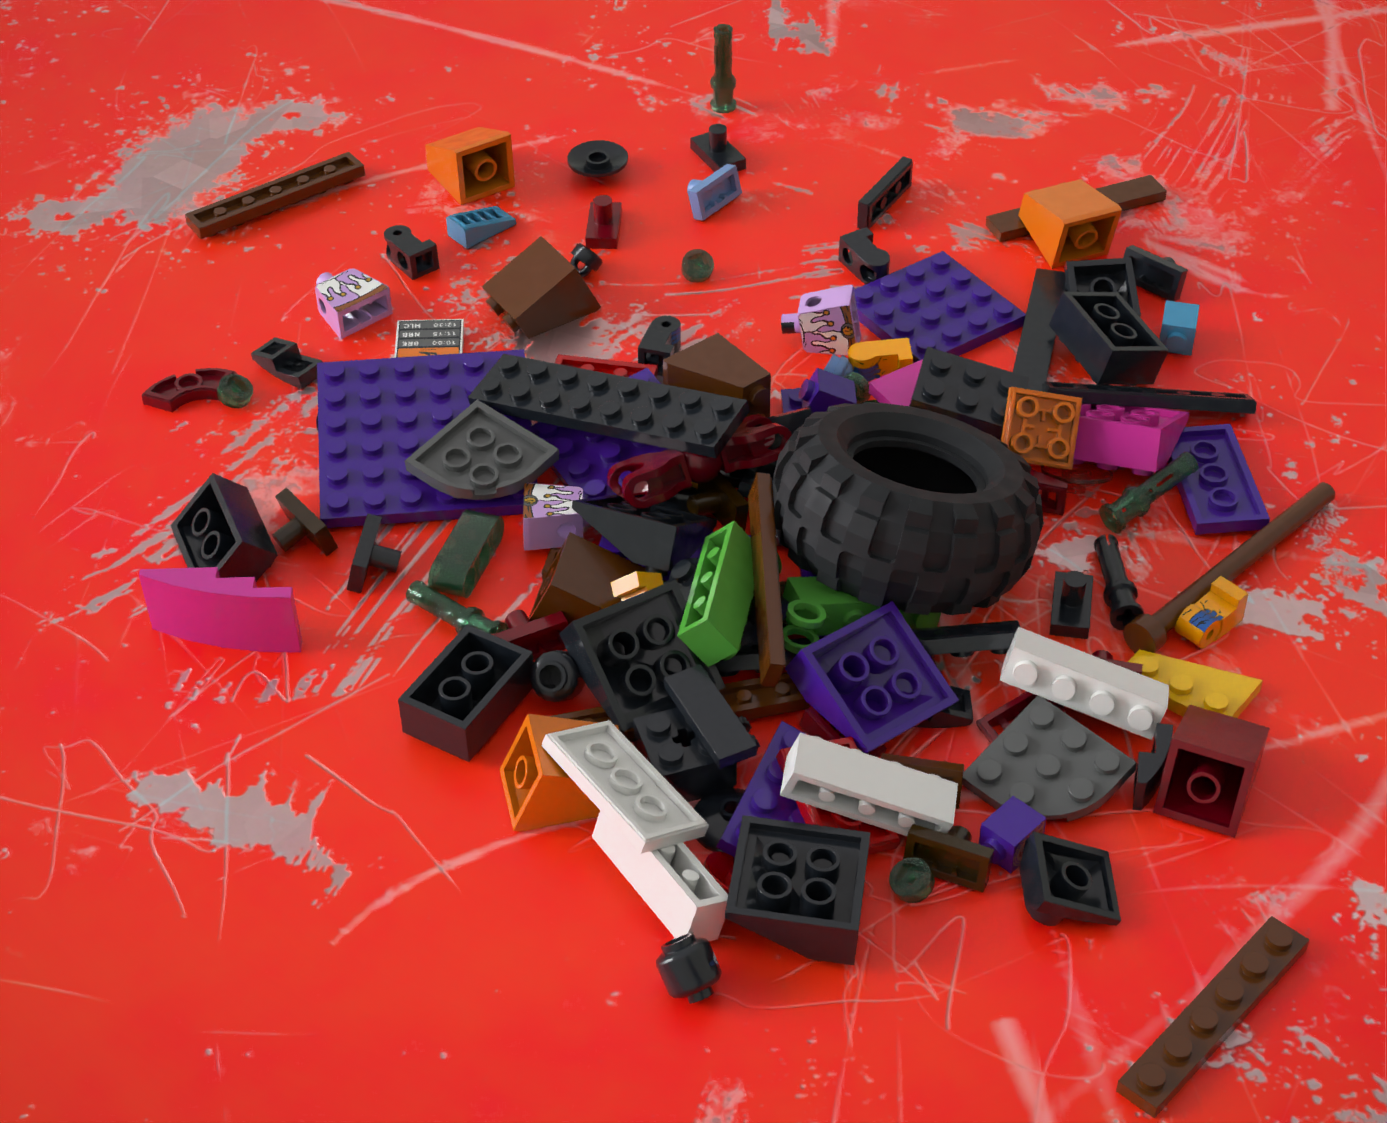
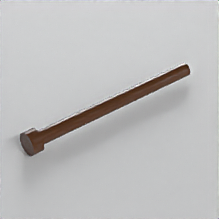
(1149, 631)

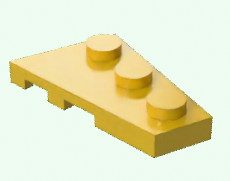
(1199, 684)

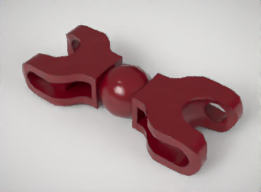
(670, 471)

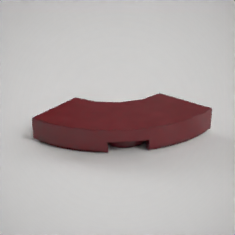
(173, 392)

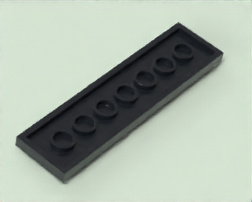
(611, 405)

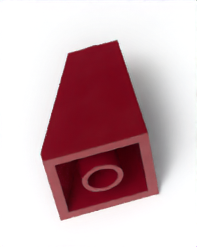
(1210, 770)

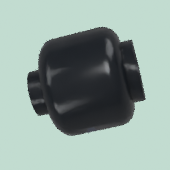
(556, 677)
(688, 967)

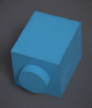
(1179, 327)

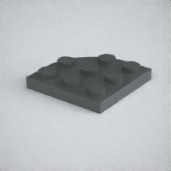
(481, 456)
(1049, 765)

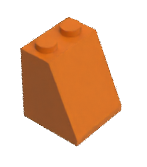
(472, 163)
(1070, 221)
(535, 785)

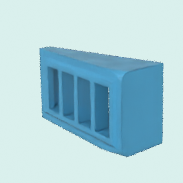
(478, 225)

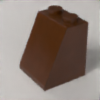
(539, 291)
(720, 369)
(580, 580)

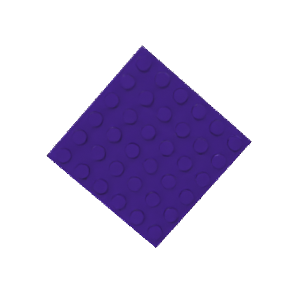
(381, 414)

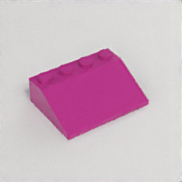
(1128, 437)

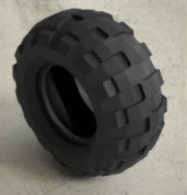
(906, 508)

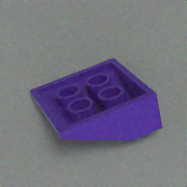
(871, 679)

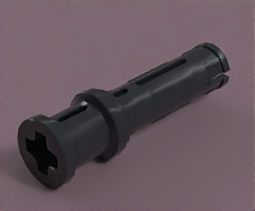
(1119, 592)

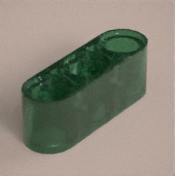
(466, 553)

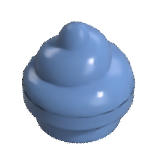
(839, 365)

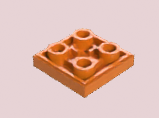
(1042, 427)

